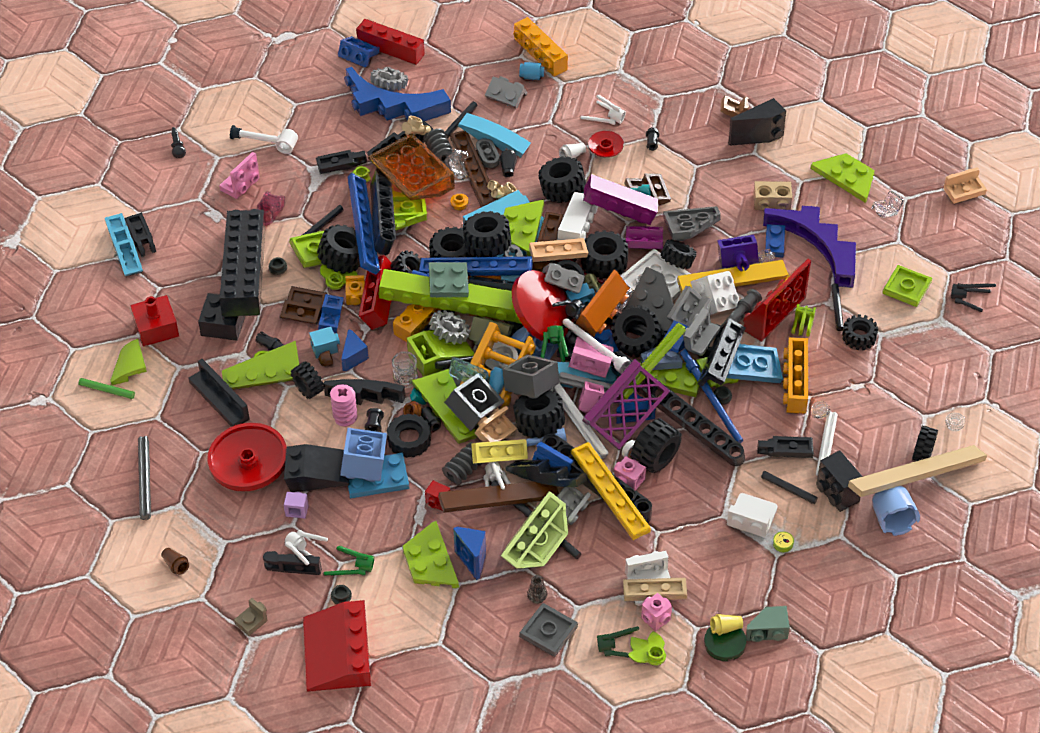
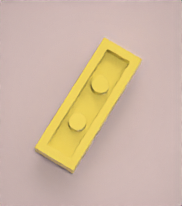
(499, 451)

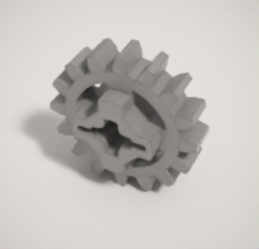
(389, 79)
(449, 327)

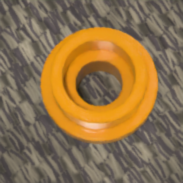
(459, 201)

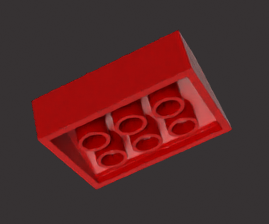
(778, 303)
(337, 647)

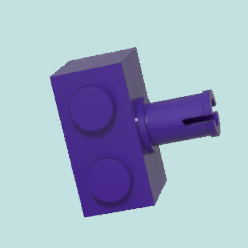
(738, 252)

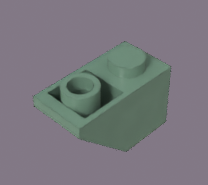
(769, 624)

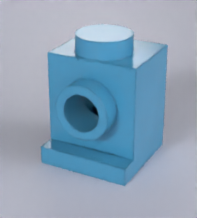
(584, 296)

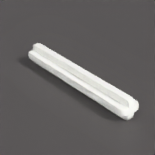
(827, 438)

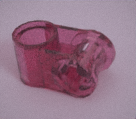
(271, 205)

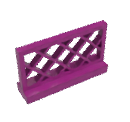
(612, 394)

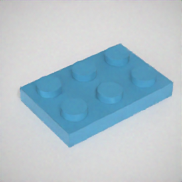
(756, 364)
(393, 478)

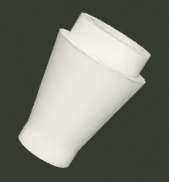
(572, 150)

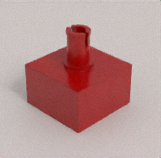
(154, 320)

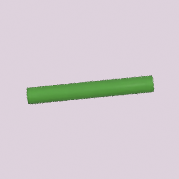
(106, 388)

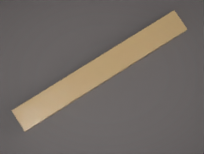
(917, 470)

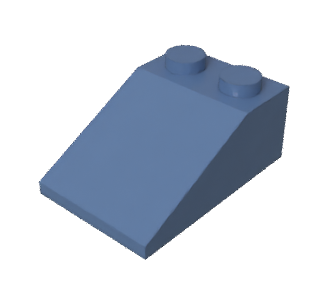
(363, 454)

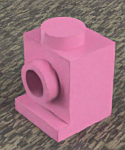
(589, 396)

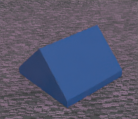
(471, 549)

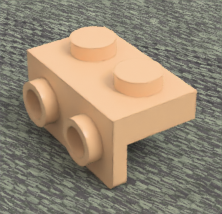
(964, 185)
(495, 427)

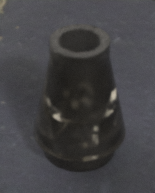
(537, 591)

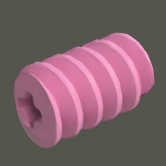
(343, 405)

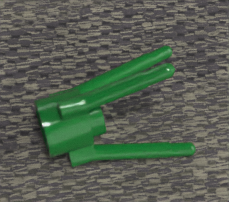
(556, 336)
(363, 561)

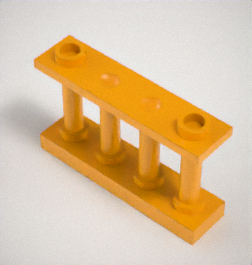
(486, 352)

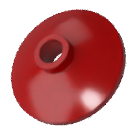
(606, 144)

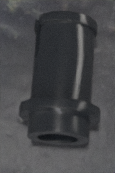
(652, 138)
(433, 421)

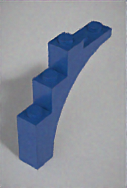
(391, 104)

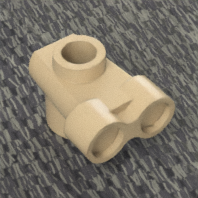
(415, 126)
(500, 191)

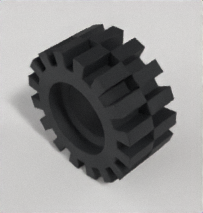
(678, 254)
(405, 260)
(857, 340)
(307, 380)
(925, 443)

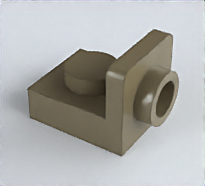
(252, 617)

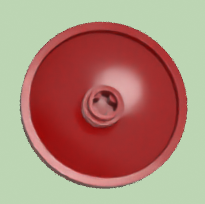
(533, 303)
(247, 457)

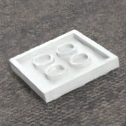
(654, 261)

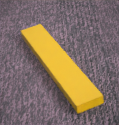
(754, 274)
(611, 491)

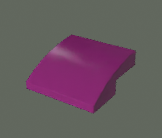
(644, 237)

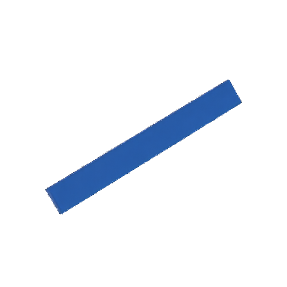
(363, 223)

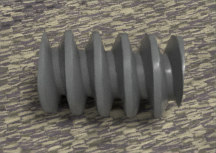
(438, 144)
(460, 465)

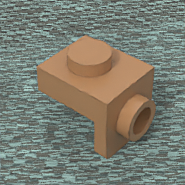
(733, 107)

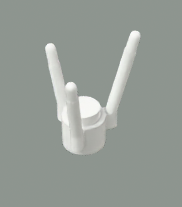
(616, 113)
(494, 472)
(297, 543)

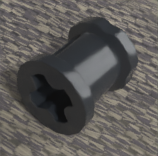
(374, 419)

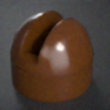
(326, 359)

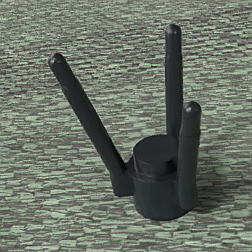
(960, 291)
(573, 308)

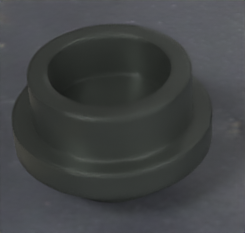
(277, 266)
(723, 394)
(341, 594)

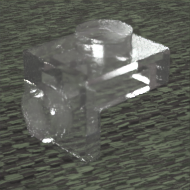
(455, 163)
(889, 206)

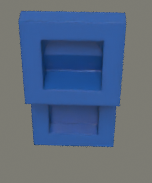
(331, 312)

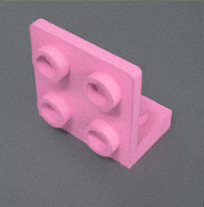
(241, 177)
(589, 359)

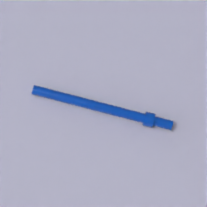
(693, 368)

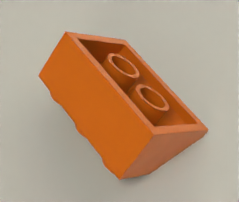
(603, 304)

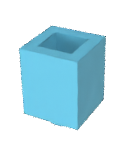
(324, 340)

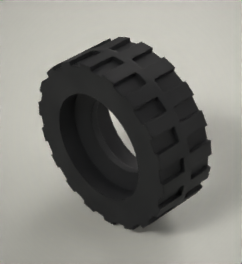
(407, 422)

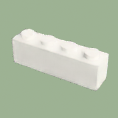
(577, 218)

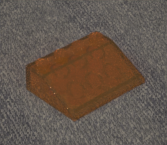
(414, 169)

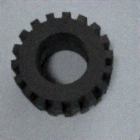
(561, 179)
(487, 234)
(448, 244)
(339, 249)
(605, 254)
(629, 318)
(539, 415)
(656, 445)

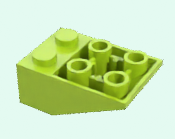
(430, 348)

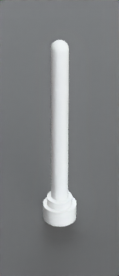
(620, 363)

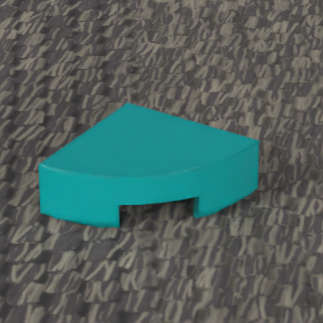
(417, 396)

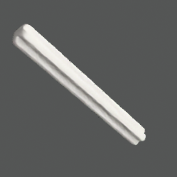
(576, 417)

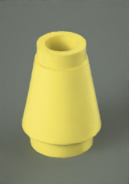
(725, 623)

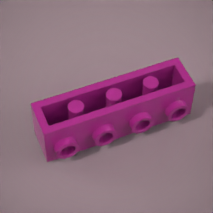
(620, 199)

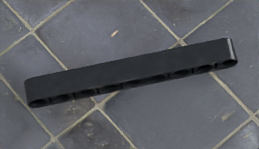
(695, 427)

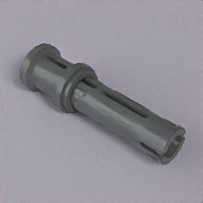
(745, 305)

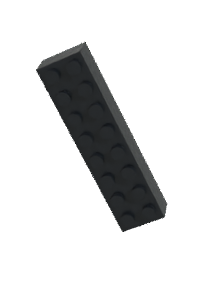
(242, 263)

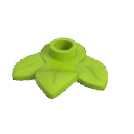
(334, 280)
(646, 650)

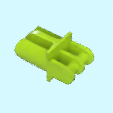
(803, 316)

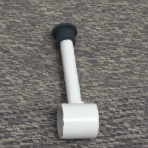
(284, 142)

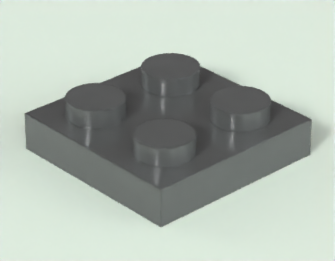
(548, 629)

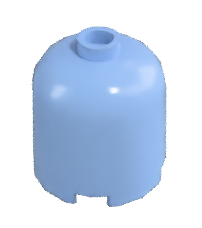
(895, 510)

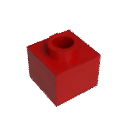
(432, 493)

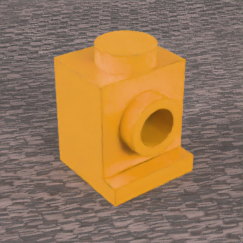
(354, 289)

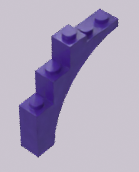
(805, 223)

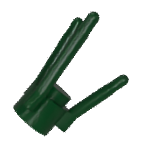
(607, 641)

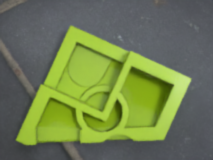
(129, 363)

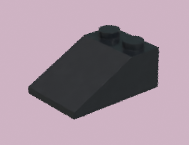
(758, 124)
(313, 468)

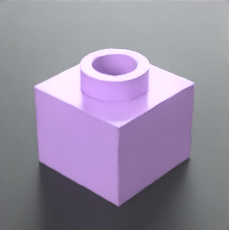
(296, 505)

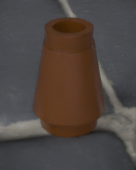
(176, 562)

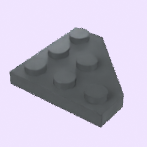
(690, 222)
(655, 295)

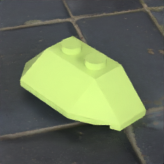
(538, 535)

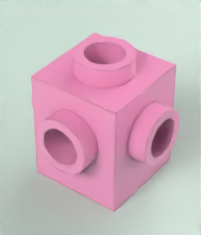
(630, 472)
(656, 611)

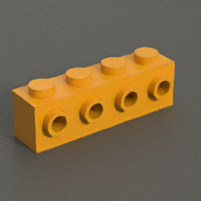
(540, 46)
(412, 320)
(797, 375)

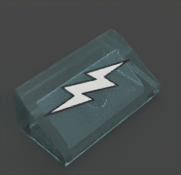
(464, 371)

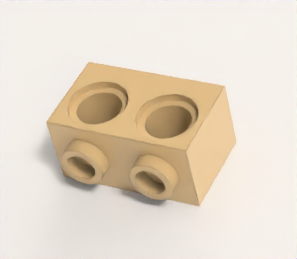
(772, 195)

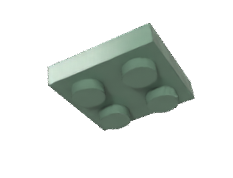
(448, 279)

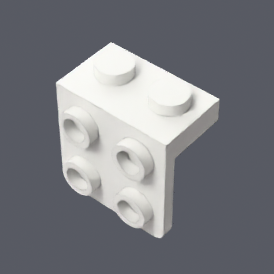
(719, 290)
(752, 514)
(647, 567)

